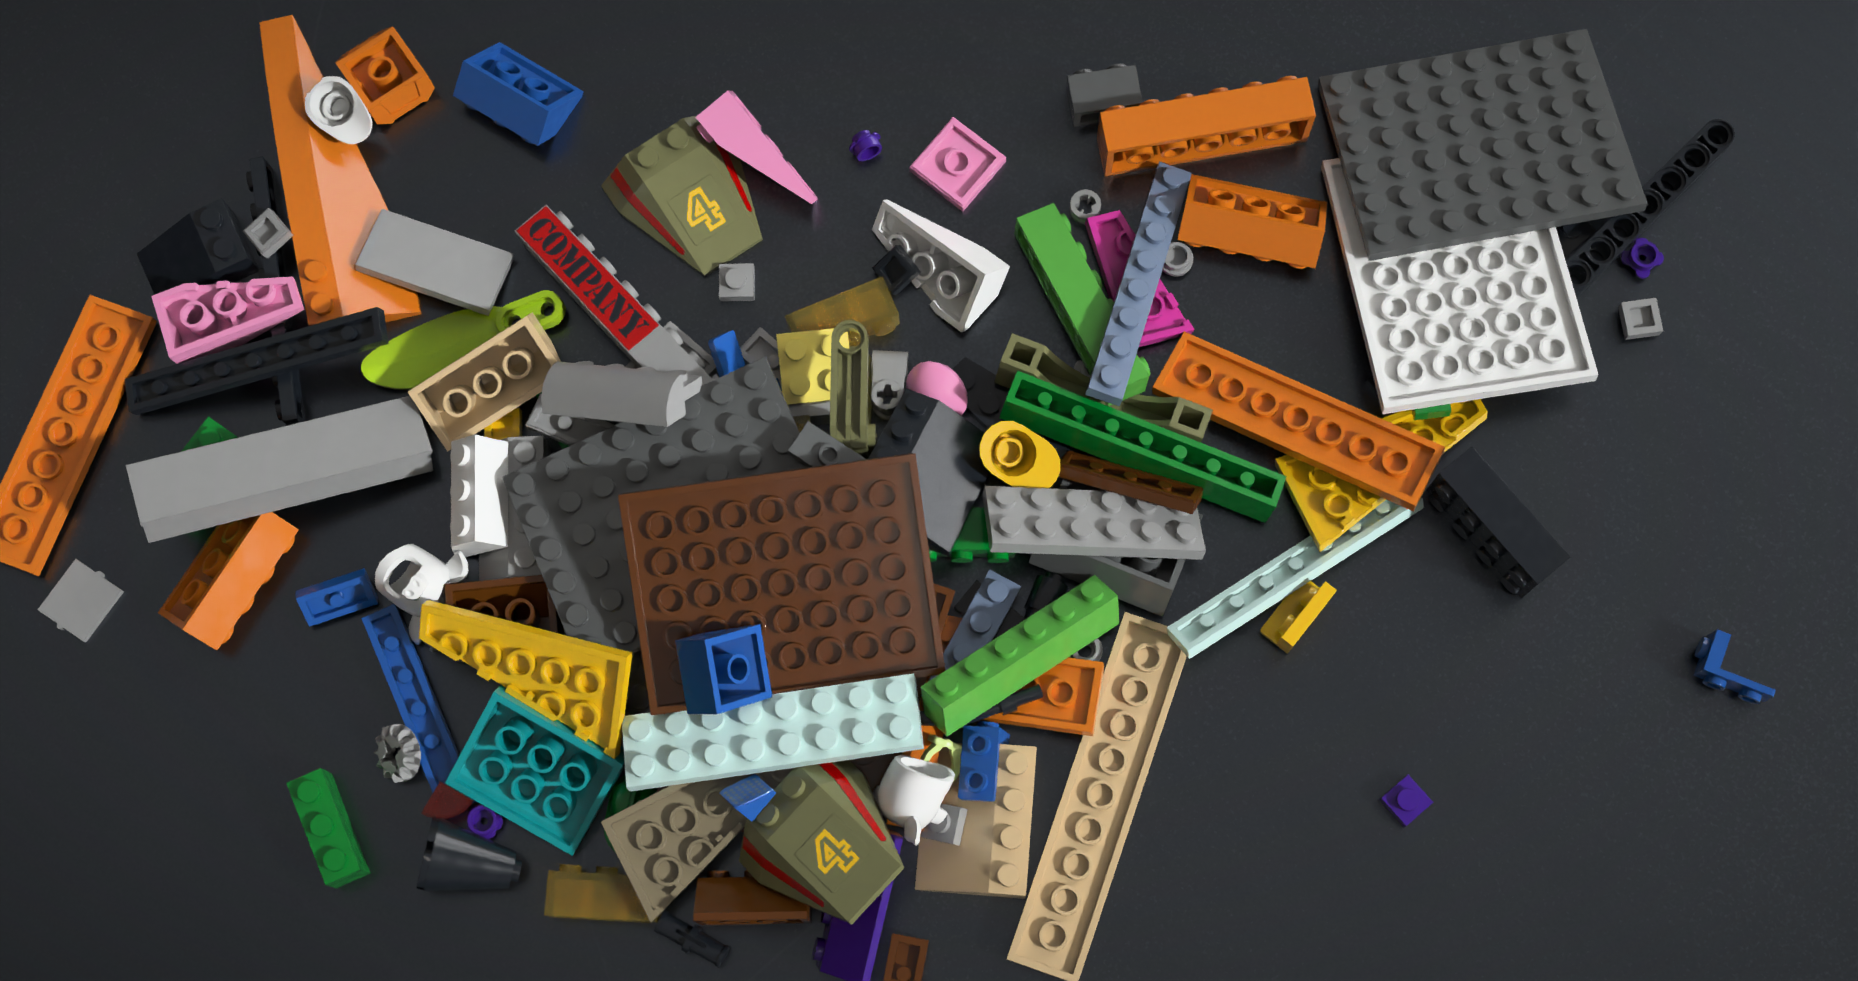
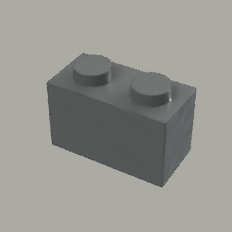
(1095, 91)

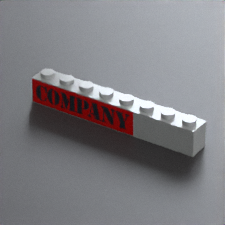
(604, 297)

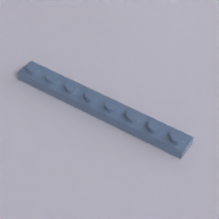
(1138, 284)

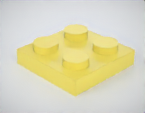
(806, 365)

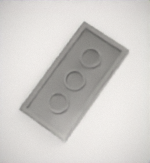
(434, 262)

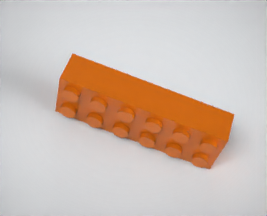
(1205, 125)

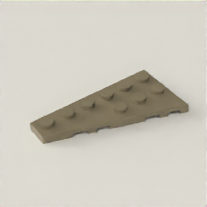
(675, 836)

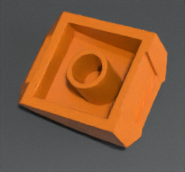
(386, 76)

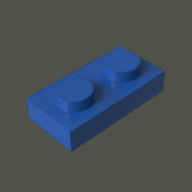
(336, 597)

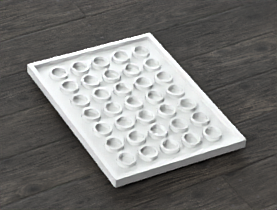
(1463, 315)

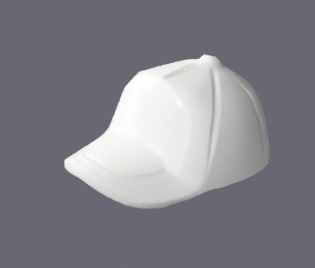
(338, 110)

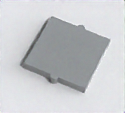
(80, 600)

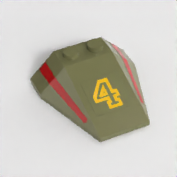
(686, 196)
(823, 841)

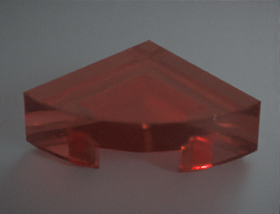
(446, 803)

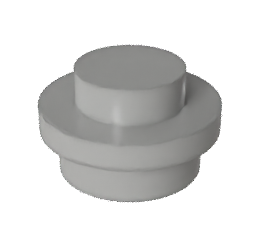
(1178, 259)

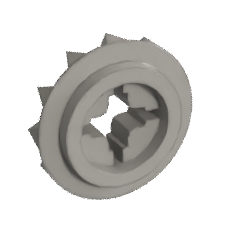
(408, 757)

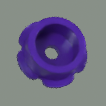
(865, 145)
(474, 823)

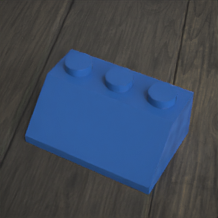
(516, 93)

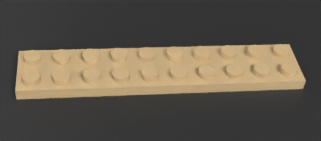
(1099, 801)

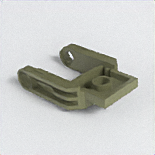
(852, 391)

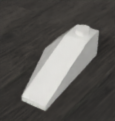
(954, 271)

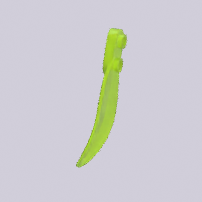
(440, 342)

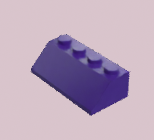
(851, 949)

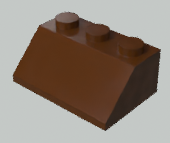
(512, 599)
(744, 902)

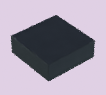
(896, 269)

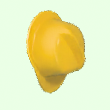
(1019, 456)

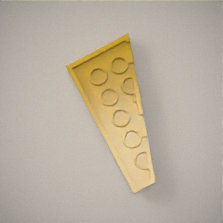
(545, 670)

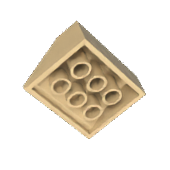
(994, 835)

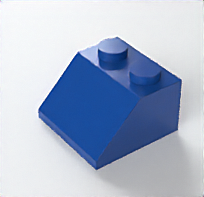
(723, 669)

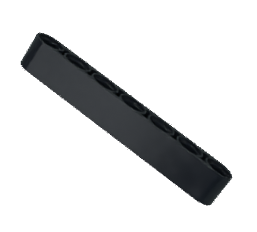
(1659, 199)

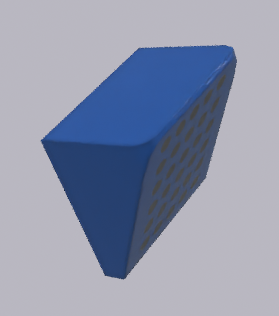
(748, 796)

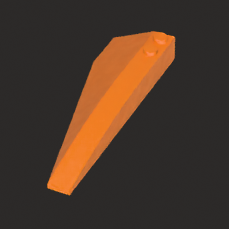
(326, 191)

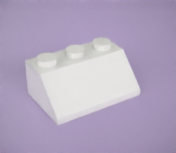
(478, 495)

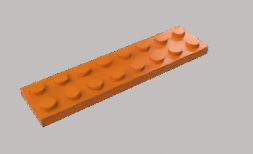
(1301, 421)
(68, 430)

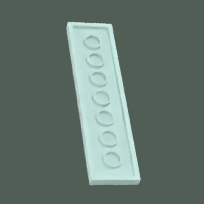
(774, 733)

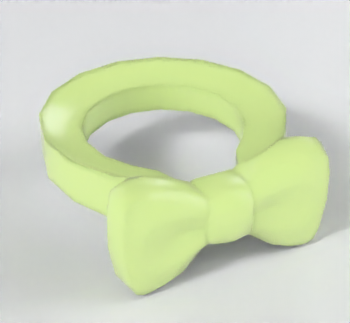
(954, 751)

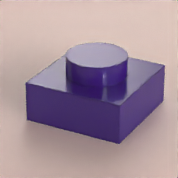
(1406, 800)

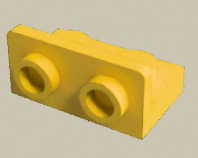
(1296, 614)

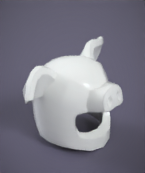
(421, 581)
(913, 794)

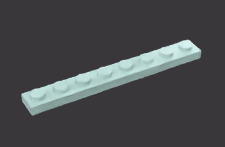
(1278, 580)

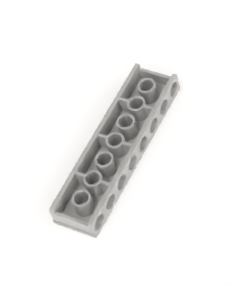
(279, 468)

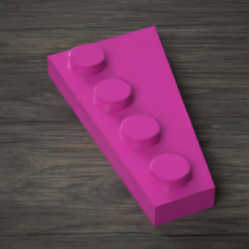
(1112, 243)

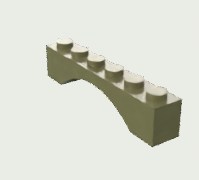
(1038, 361)

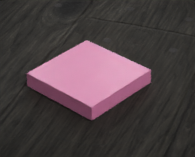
(957, 164)

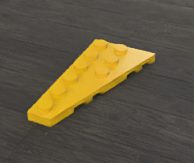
(1334, 505)

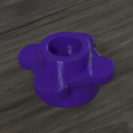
(1646, 249)

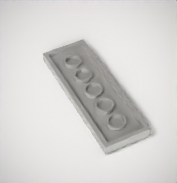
(1087, 524)

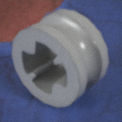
(1081, 195)

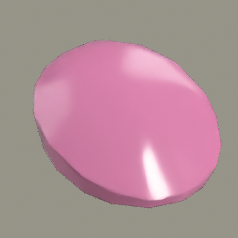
(939, 383)

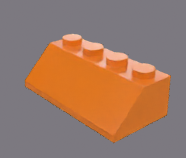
(1253, 222)
(227, 576)

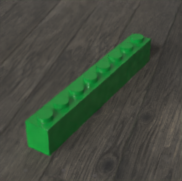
(1142, 446)

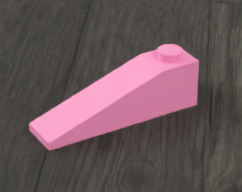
(740, 134)
(222, 315)

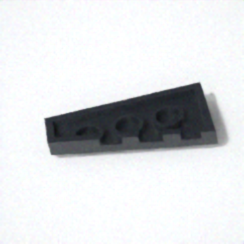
(988, 398)

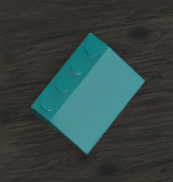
(535, 771)

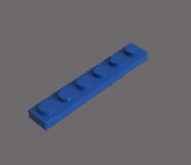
(412, 692)

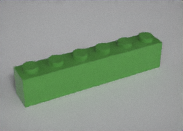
(1072, 287)
(1020, 655)

